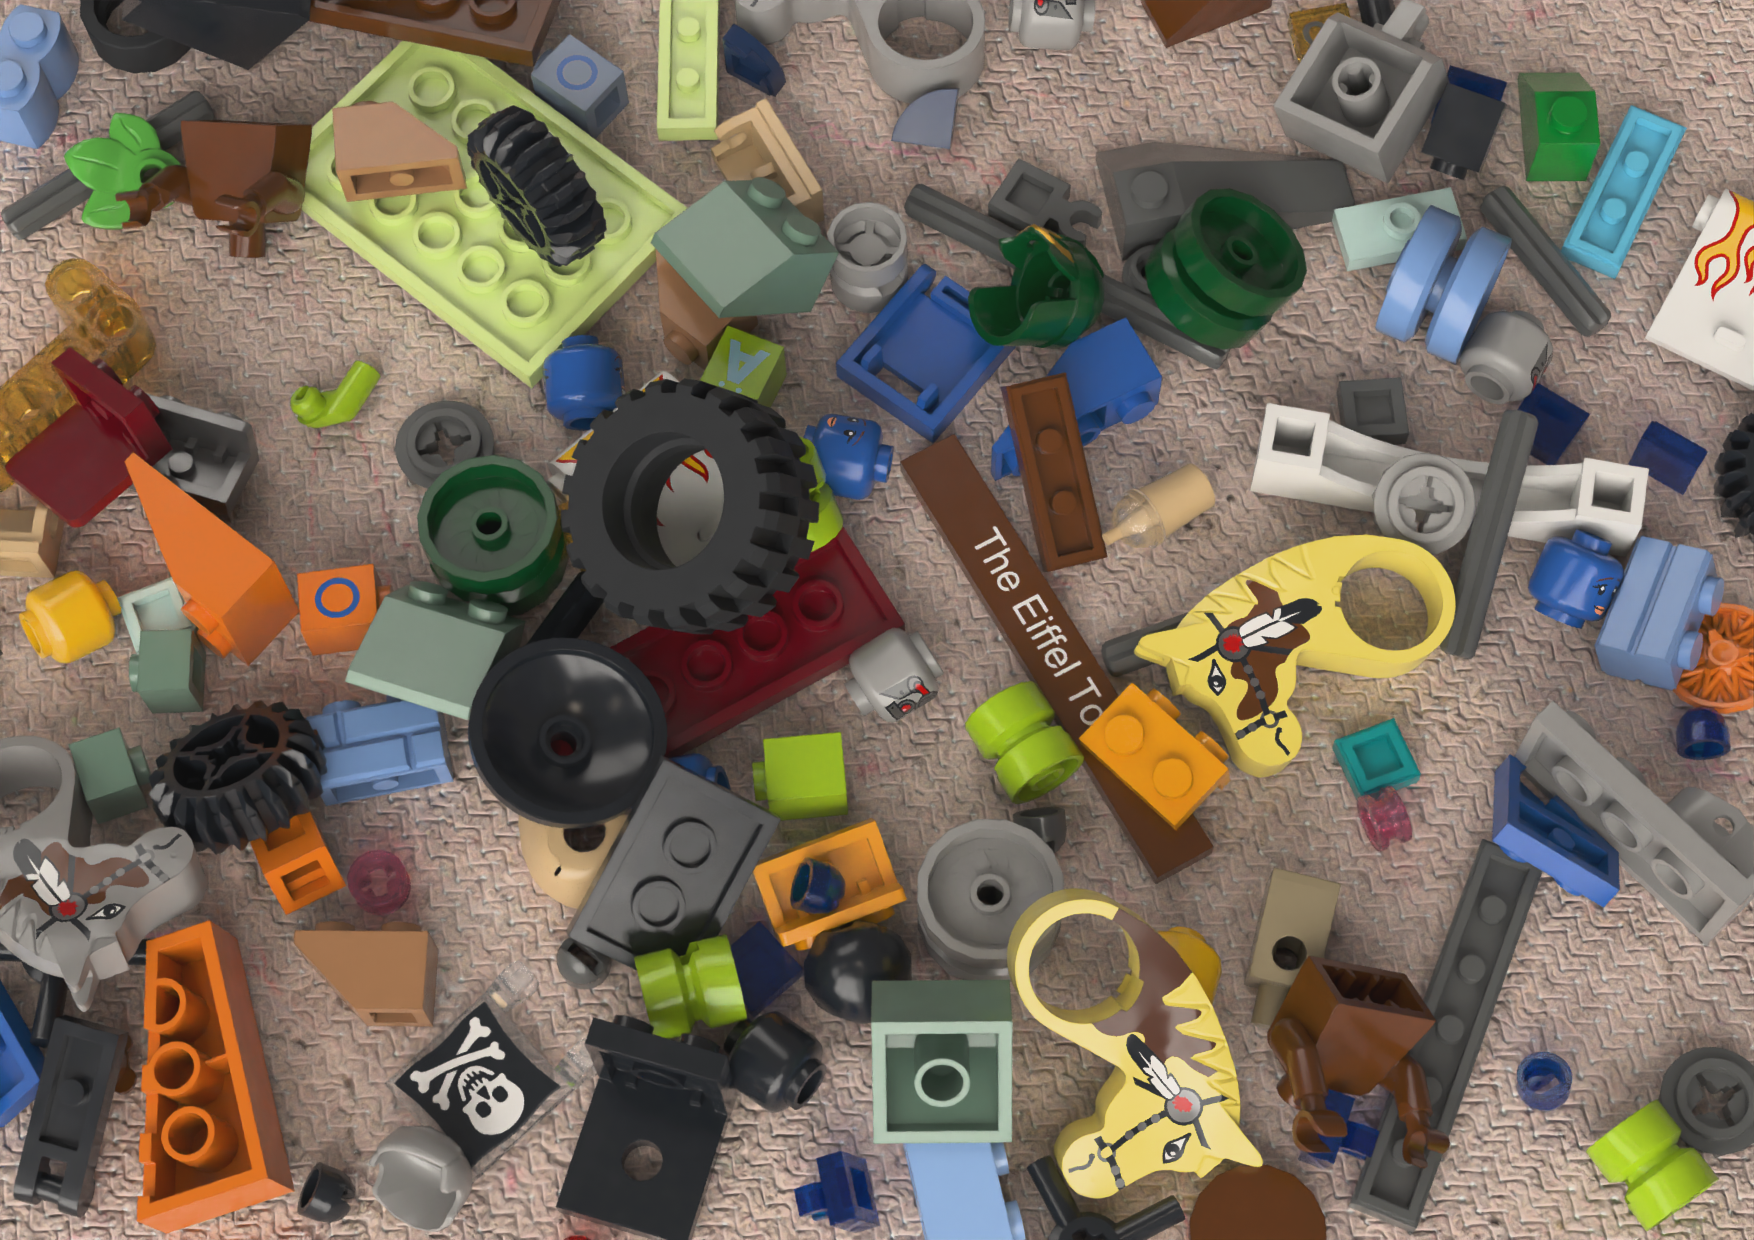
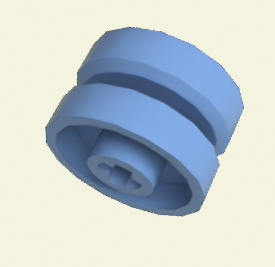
(1437, 282)

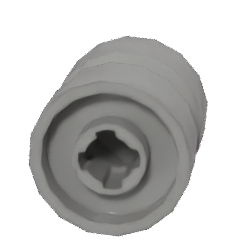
(870, 256)

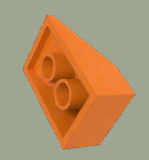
(225, 580)

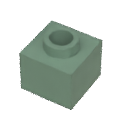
(169, 671)
(111, 774)

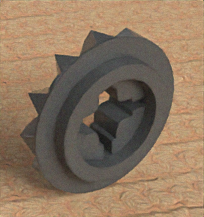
(420, 436)
(1717, 1071)

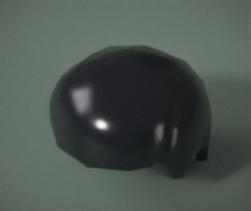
(847, 961)

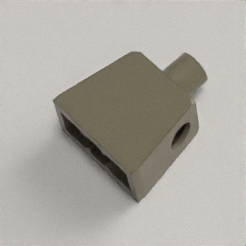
(1292, 917)

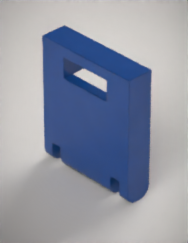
(929, 348)

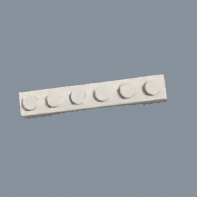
(1328, 464)

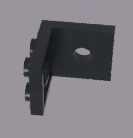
(655, 1097)

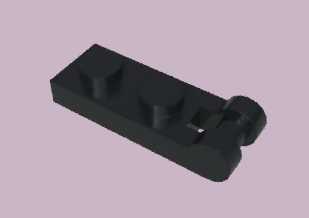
(70, 1114)

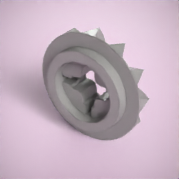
(1446, 485)

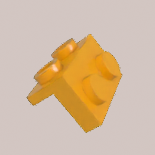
(1156, 755)
(867, 874)

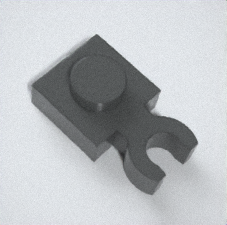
(1041, 199)

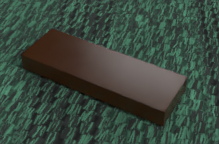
(1054, 472)

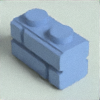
(1658, 613)
(381, 749)

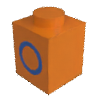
(339, 606)

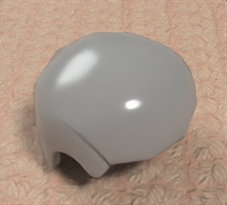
(422, 1177)

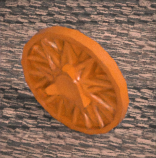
(1726, 662)

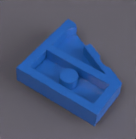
(1552, 838)

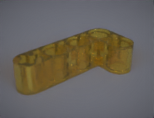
(90, 333)

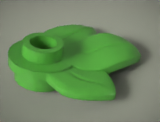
(116, 167)

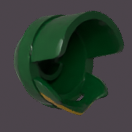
(1051, 293)

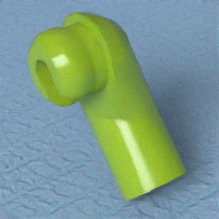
(335, 406)

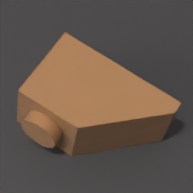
(391, 153)
(687, 322)

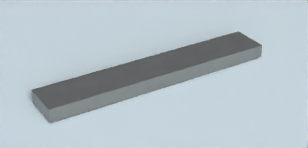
(1462, 1002)

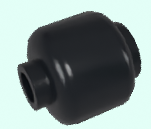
(775, 1061)

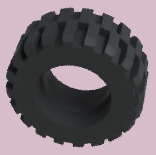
(618, 497)

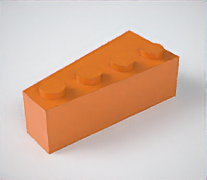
(207, 1088)

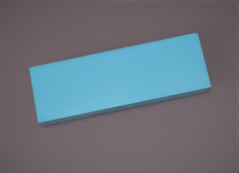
(1622, 191)

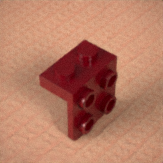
(80, 457)

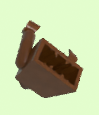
(232, 174)
(1347, 1033)

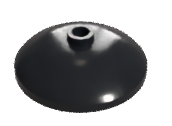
(573, 695)

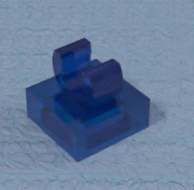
(1358, 1142)
(842, 1194)

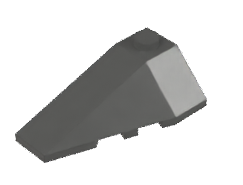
(1158, 181)

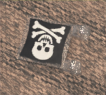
(486, 1078)

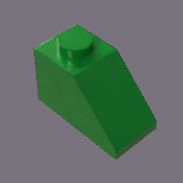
(1558, 126)

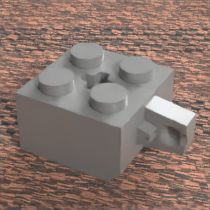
(1364, 90)

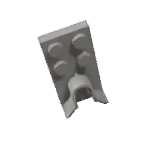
(1667, 847)

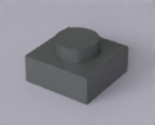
(1374, 408)

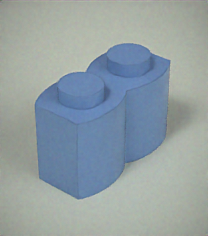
(35, 72)

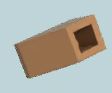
(379, 974)

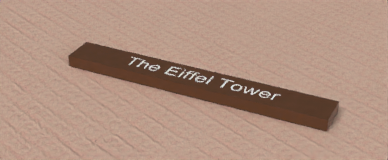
(1040, 637)

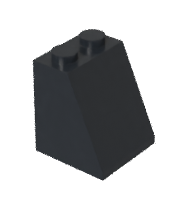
(226, 29)

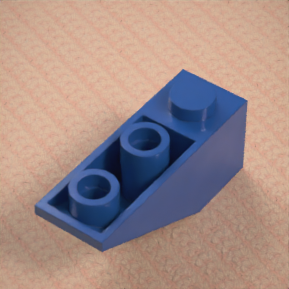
(1108, 384)

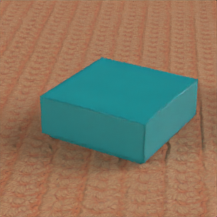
(1376, 759)

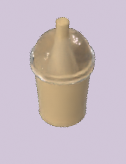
(1160, 508)

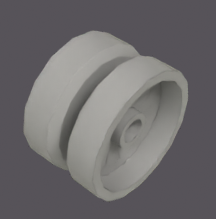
(976, 864)

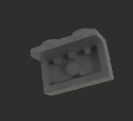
(208, 455)

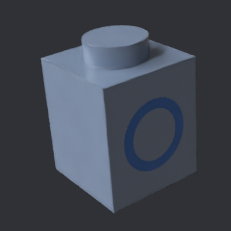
(580, 85)

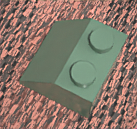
(748, 250)
(433, 647)
(941, 1061)

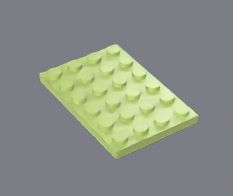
(455, 245)

